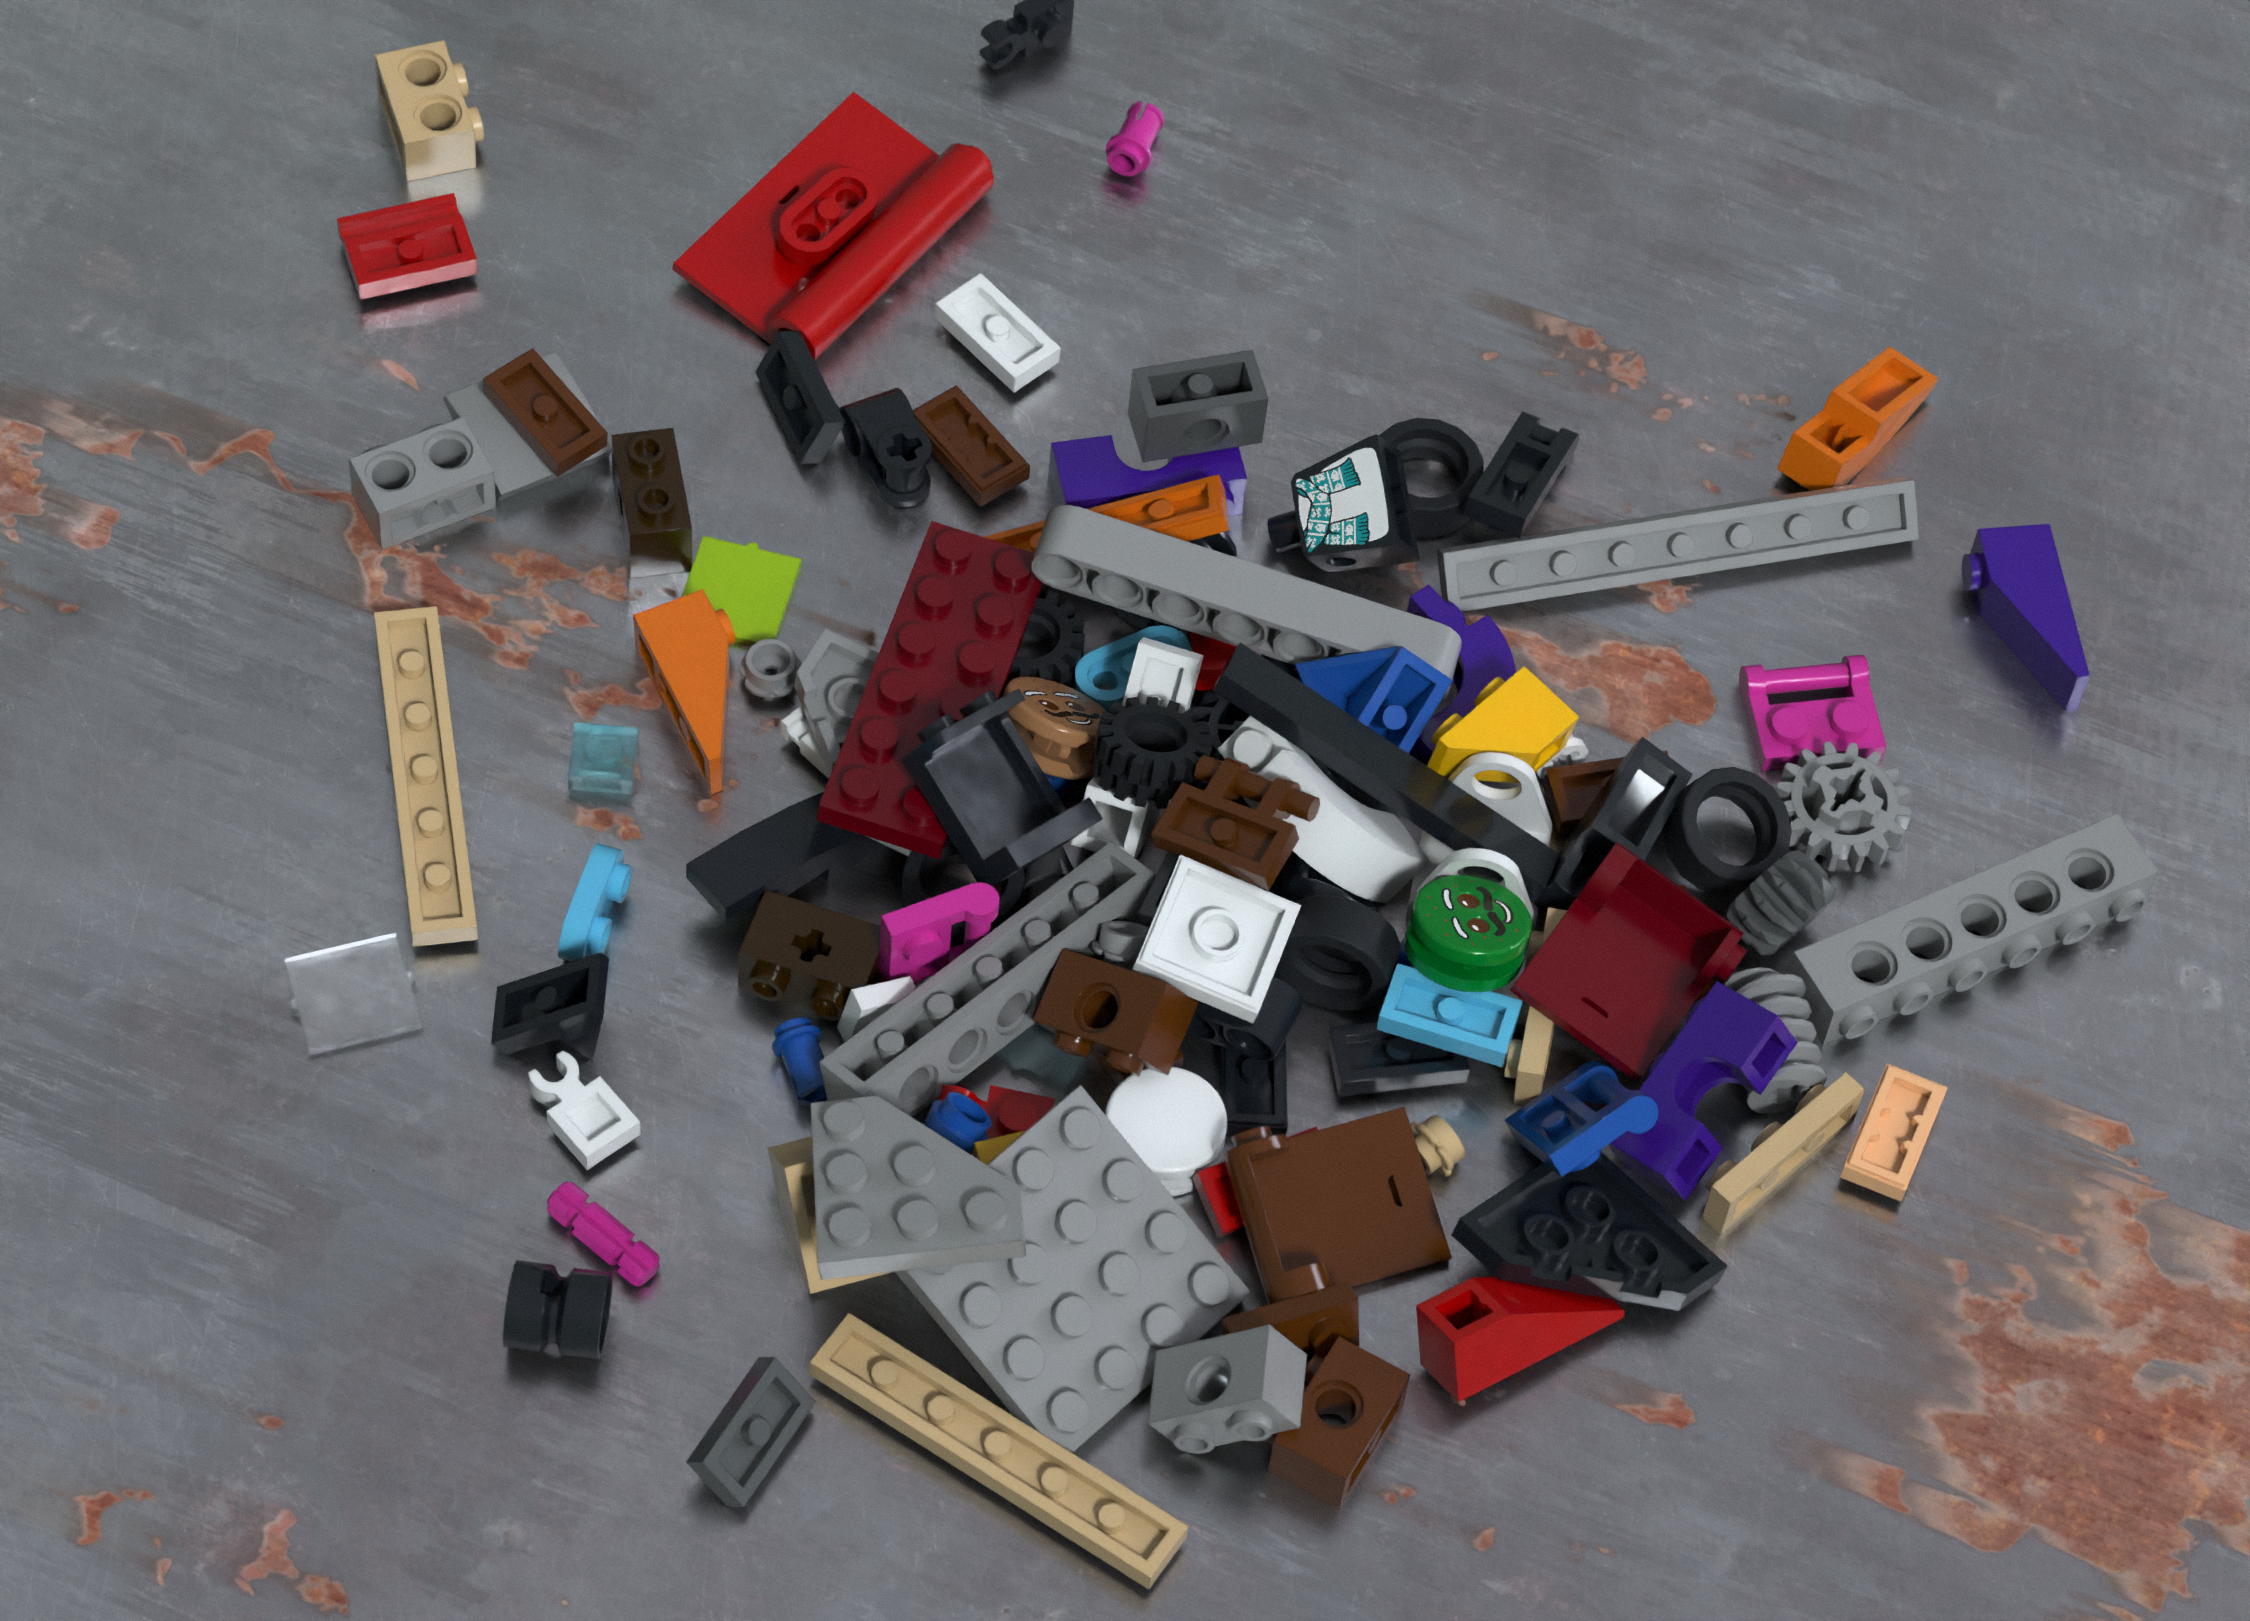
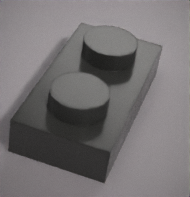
(751, 1432)

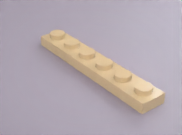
(425, 777)
(998, 1450)

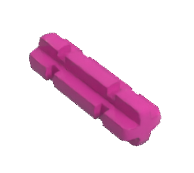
(603, 1233)

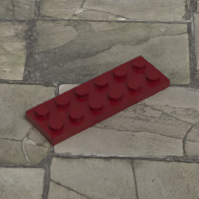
(942, 650)

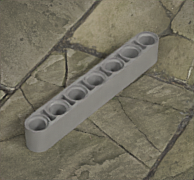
(1225, 594)

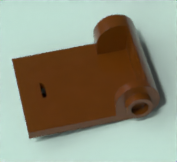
(1335, 1204)

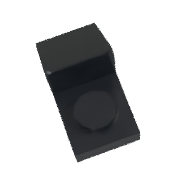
(553, 1005)

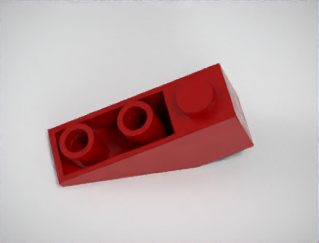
(1501, 1327)

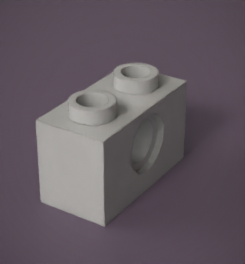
(1227, 1389)

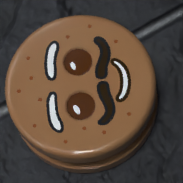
(1056, 726)

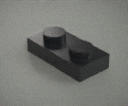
(800, 397)
(1379, 1061)

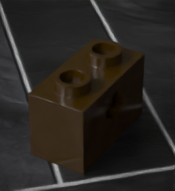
(651, 503)
(807, 955)

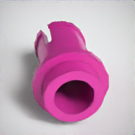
(1130, 148)

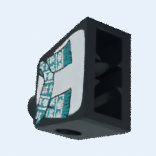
(1350, 510)

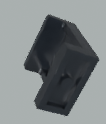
(992, 790)

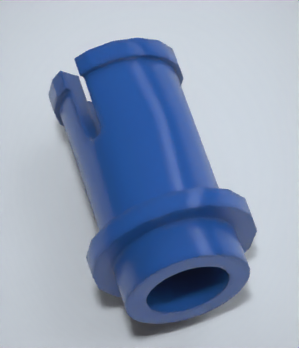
(799, 1047)

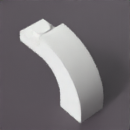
(1160, 673)
(1346, 840)

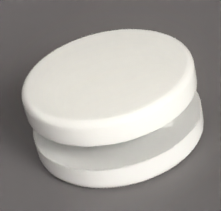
(1171, 1124)

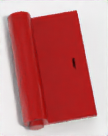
(917, 204)

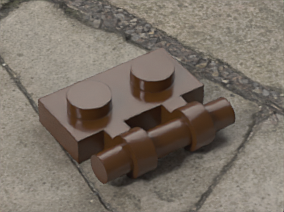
(1228, 834)

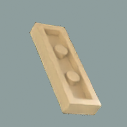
(1529, 1057)
(1781, 1151)

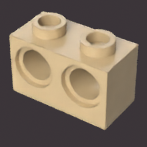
(427, 110)

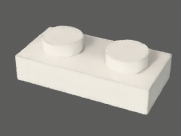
(997, 332)

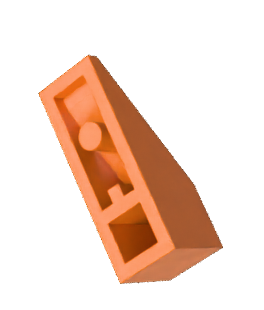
(688, 662)

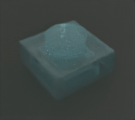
(603, 758)

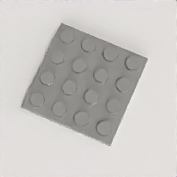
(1102, 1284)

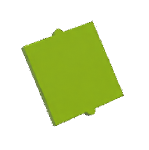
(747, 584)

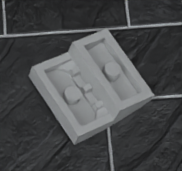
(511, 457)

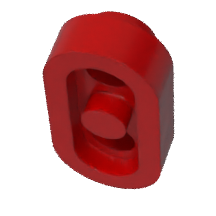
(823, 219)

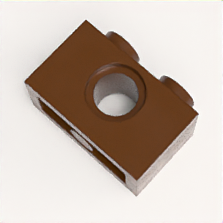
(1086, 995)
(1329, 1457)

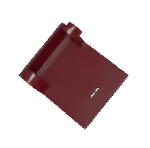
(1628, 961)

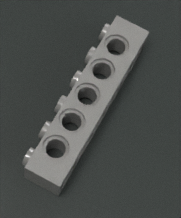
(2098, 856)
(987, 991)

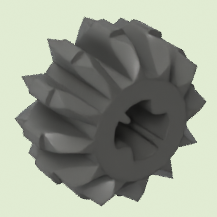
(1781, 902)

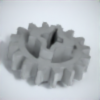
(1847, 807)

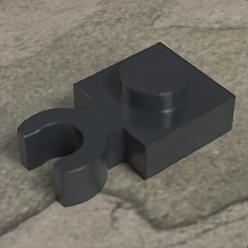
(1031, 29)

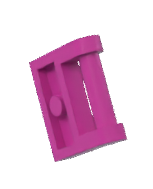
(1788, 728)
(919, 936)

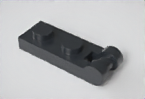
(1520, 475)

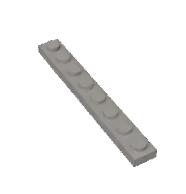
(1678, 544)

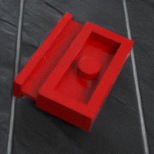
(407, 246)

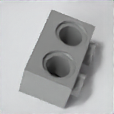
(435, 482)

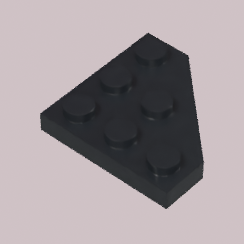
(1589, 1237)

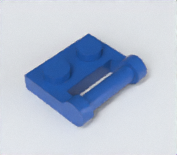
(1571, 1134)

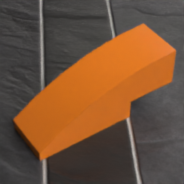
(1856, 421)

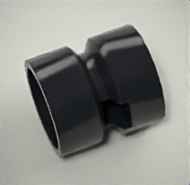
(557, 1310)

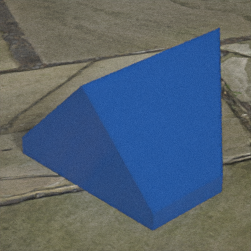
(1381, 689)

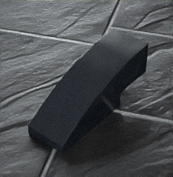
(1626, 811)

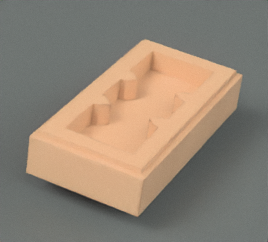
(1893, 1132)

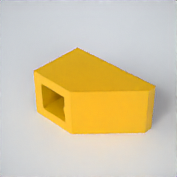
(1509, 719)

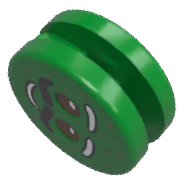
(1467, 933)

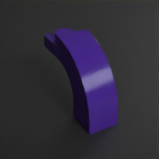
(1481, 659)

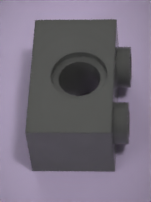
(1197, 405)

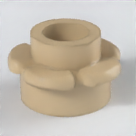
(1437, 1145)

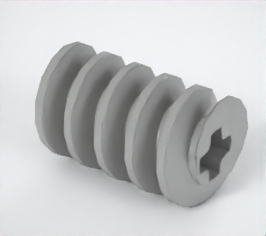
(1799, 1072)

